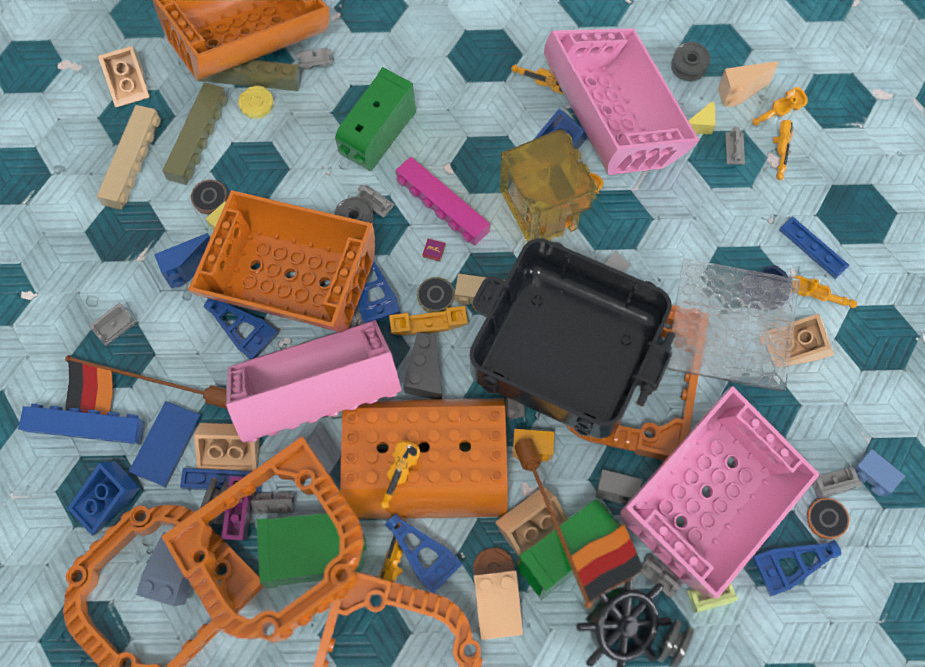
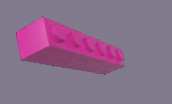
(442, 201)

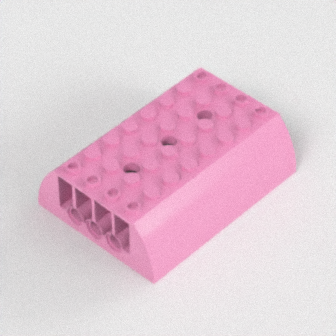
(619, 98)
(310, 381)
(742, 503)

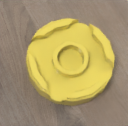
(256, 102)

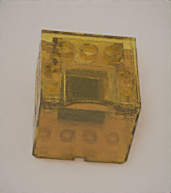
(546, 185)

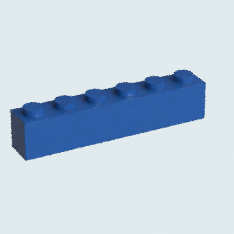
(82, 425)

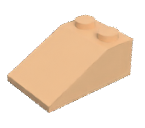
(124, 76)
(744, 82)
(810, 341)
(498, 605)

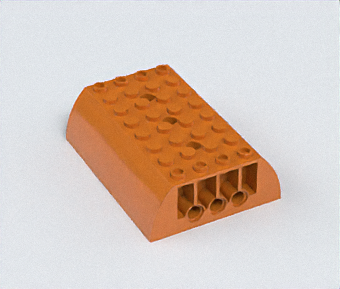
(199, 24)
(285, 241)
(444, 478)

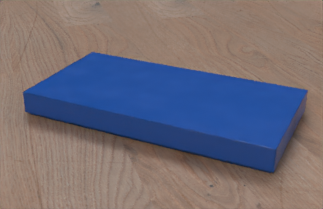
(165, 444)

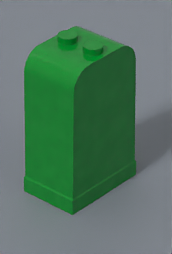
(376, 119)
(297, 549)
(546, 562)

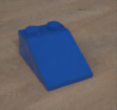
(563, 121)
(181, 261)
(103, 496)

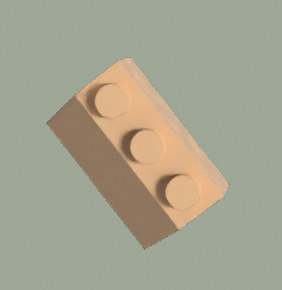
(222, 449)
(530, 521)

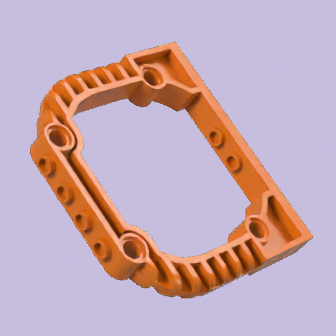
(665, 437)
(191, 540)
(238, 583)
(406, 598)

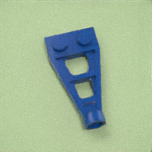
(381, 308)
(256, 340)
(440, 571)
(773, 575)

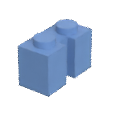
(878, 473)

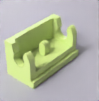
(702, 602)

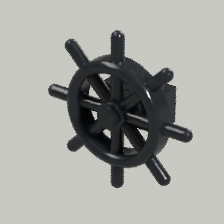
(616, 618)

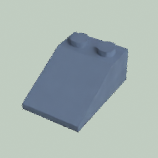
(163, 578)

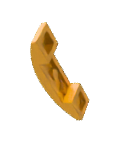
(428, 323)

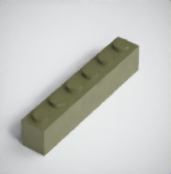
(260, 73)
(195, 134)

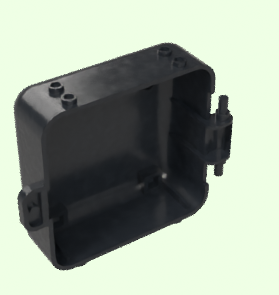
(570, 337)

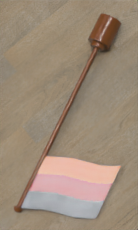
(92, 387)
(599, 564)

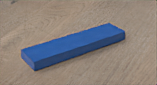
(814, 247)
(200, 478)

